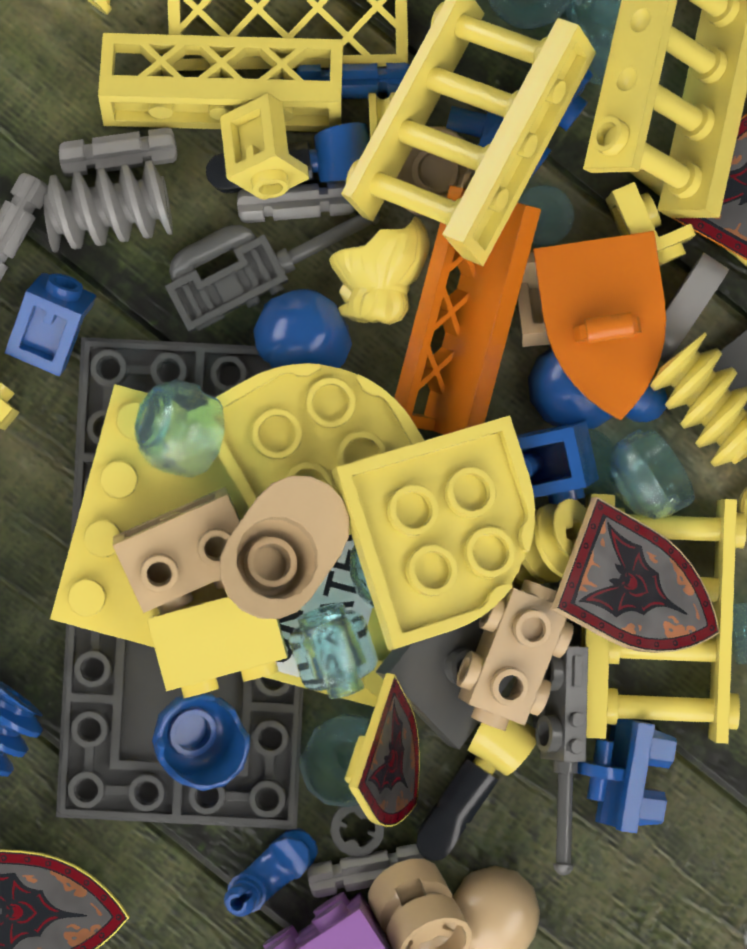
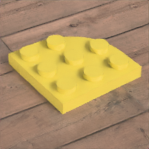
(306, 425)
(440, 528)

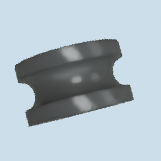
(351, 845)

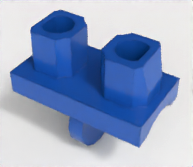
(621, 773)

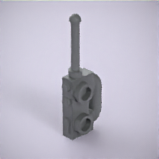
(244, 282)
(562, 738)

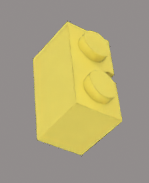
(214, 641)

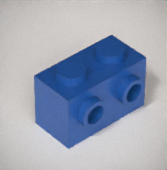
(559, 461)

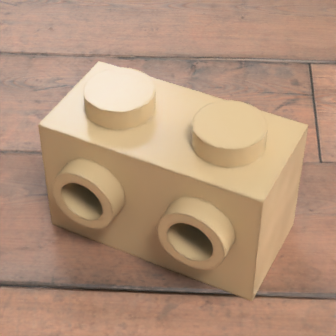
(177, 551)

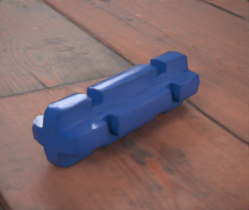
(360, 78)

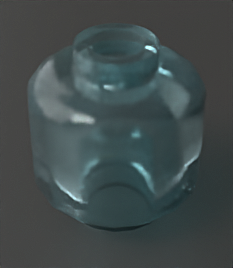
(333, 650)

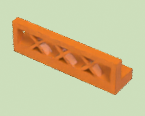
(474, 325)

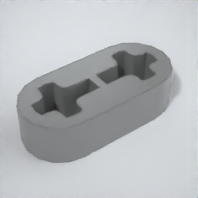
(690, 301)

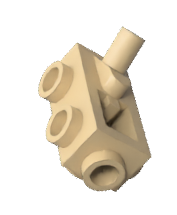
(518, 642)

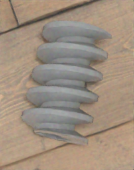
(106, 206)

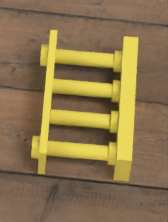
(704, 116)
(499, 167)
(722, 707)

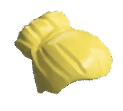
(380, 273)

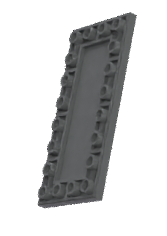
(117, 685)

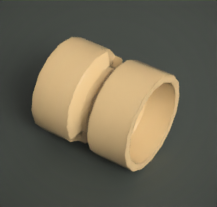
(418, 908)

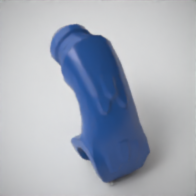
(277, 866)

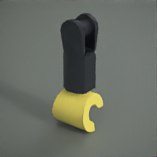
(472, 785)

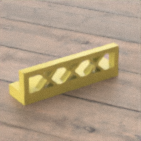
(201, 100)

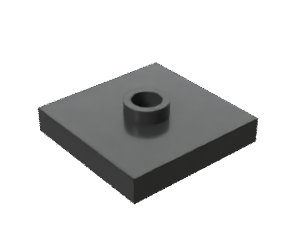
(429, 680)

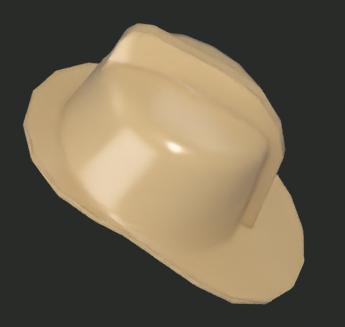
(284, 547)

